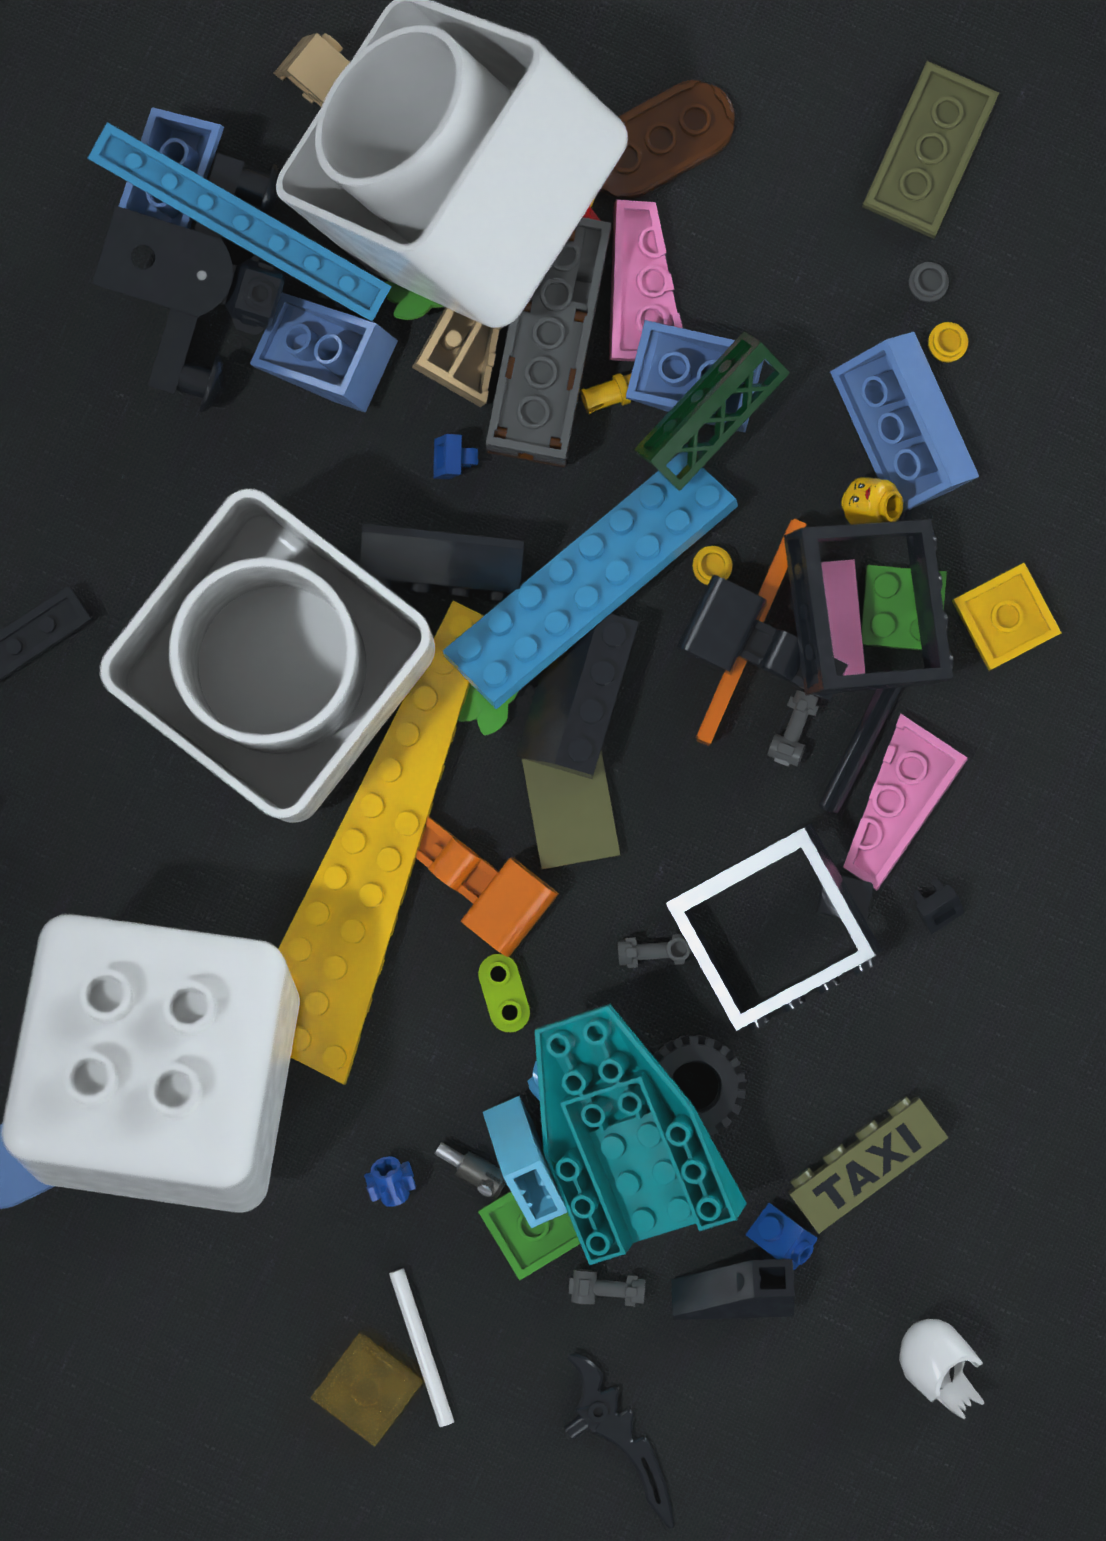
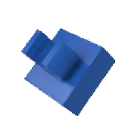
(451, 457)

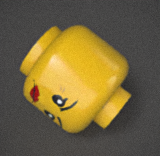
(872, 501)

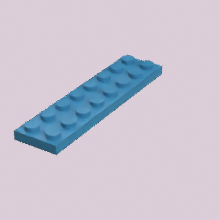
(587, 581)

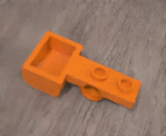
(503, 901)

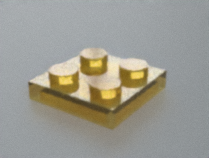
(367, 1389)

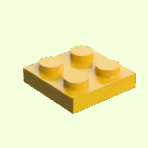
(1006, 616)

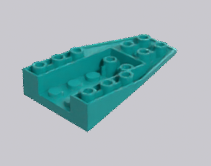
(624, 1138)

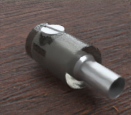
(474, 1170)

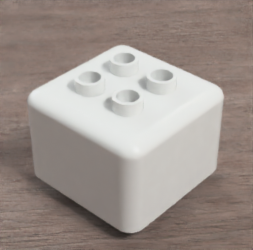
(453, 159)
(269, 656)
(152, 1063)

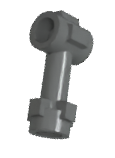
(786, 748)
(631, 952)
(586, 1286)

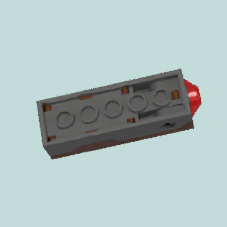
(549, 352)

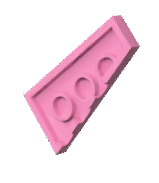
(639, 277)
(905, 793)

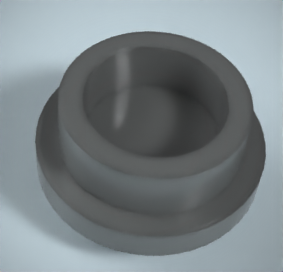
(928, 282)

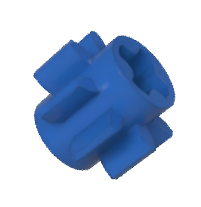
(390, 1181)

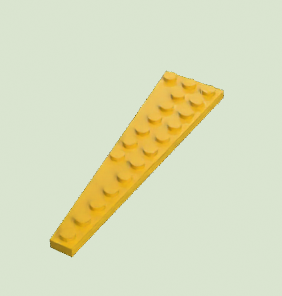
(356, 895)

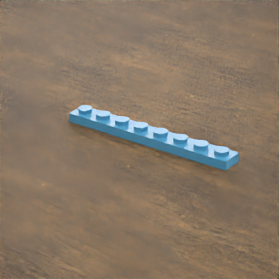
(239, 222)

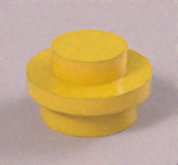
(948, 342)
(712, 561)

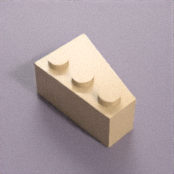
(314, 66)
(460, 356)

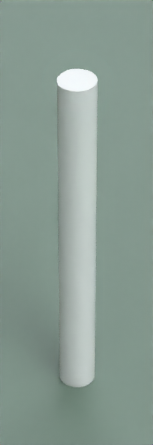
(421, 1347)

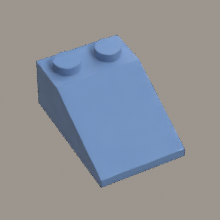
(325, 351)
(672, 362)

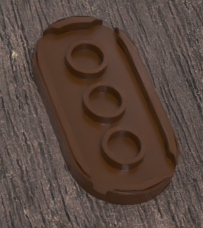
(670, 137)

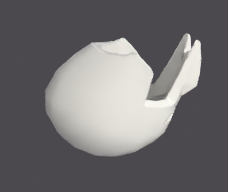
(928, 1355)

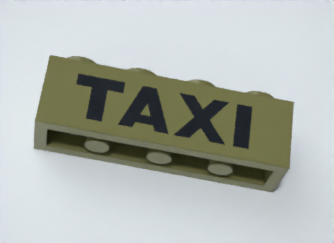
(866, 1164)

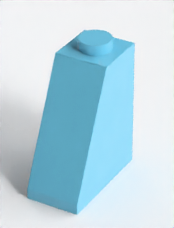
(523, 1161)

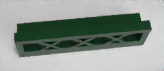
(701, 403)

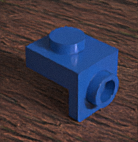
(782, 1236)

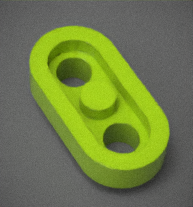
(504, 993)

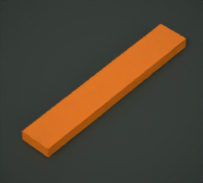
(728, 682)

